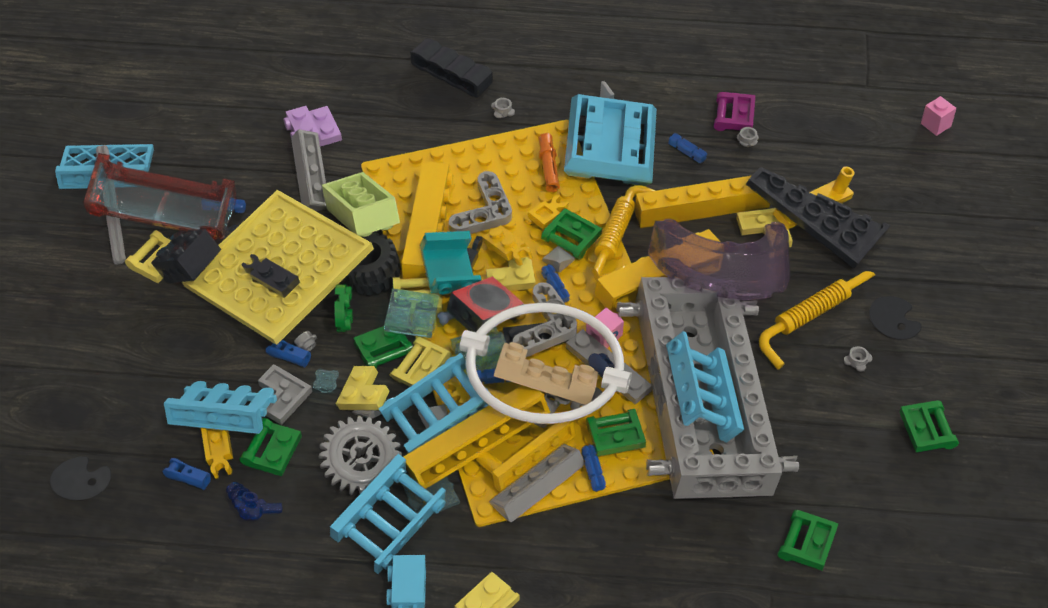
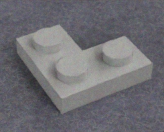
(289, 393)

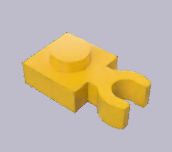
(545, 213)

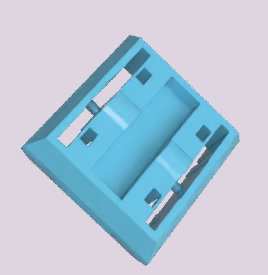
(611, 140)

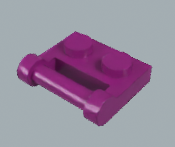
(741, 113)

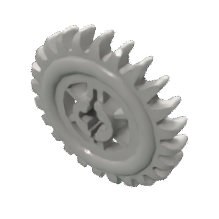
(335, 447)

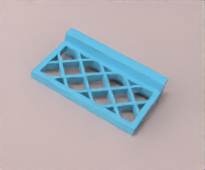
(79, 175)

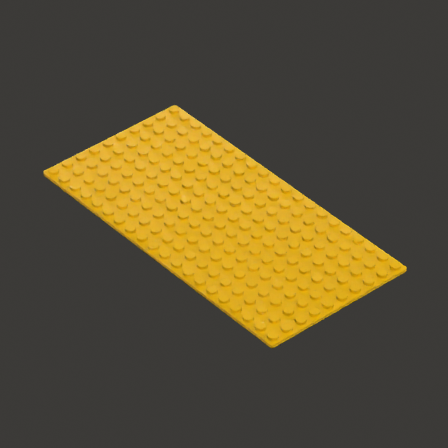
(520, 172)

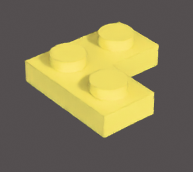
(754, 222)
(515, 276)
(359, 391)

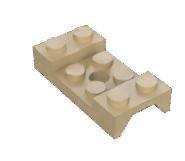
(574, 386)

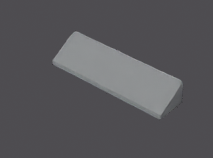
(309, 169)
(538, 482)

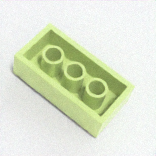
(361, 204)

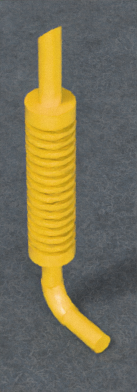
(616, 227)
(807, 311)

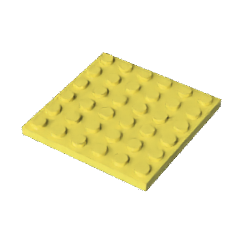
(297, 241)

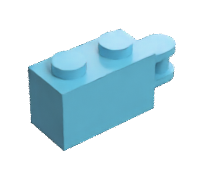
(408, 581)

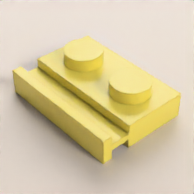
(490, 593)

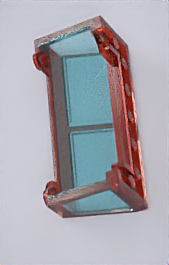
(159, 198)

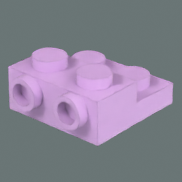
(316, 120)

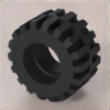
(379, 274)

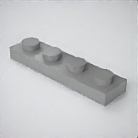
(584, 345)

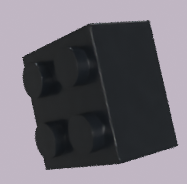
(185, 255)

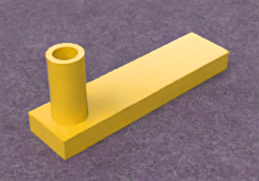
(836, 190)
(529, 456)

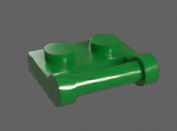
(575, 228)
(378, 342)
(922, 430)
(616, 438)
(278, 451)
(817, 541)

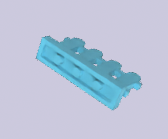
(217, 415)

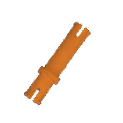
(547, 155)

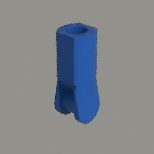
(289, 353)
(189, 474)

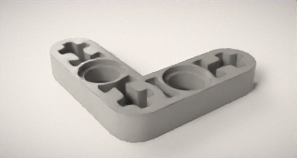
(490, 211)
(552, 326)

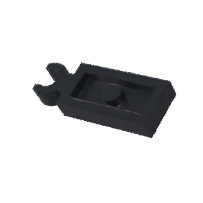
(271, 276)

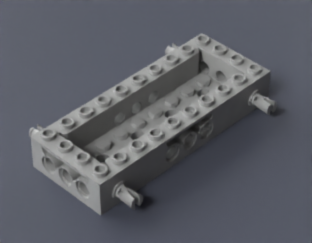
(750, 459)

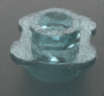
(325, 385)

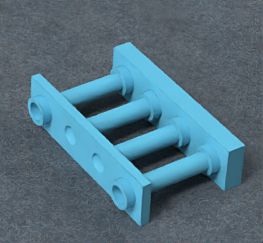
(719, 384)
(414, 395)
(379, 490)

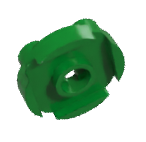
(343, 315)

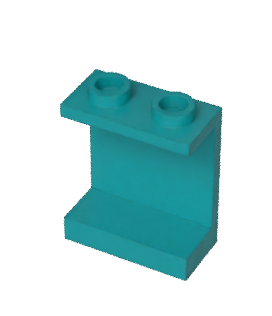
(447, 261)

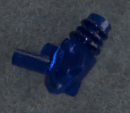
(248, 503)

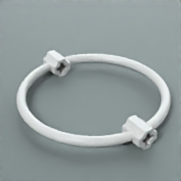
(477, 344)

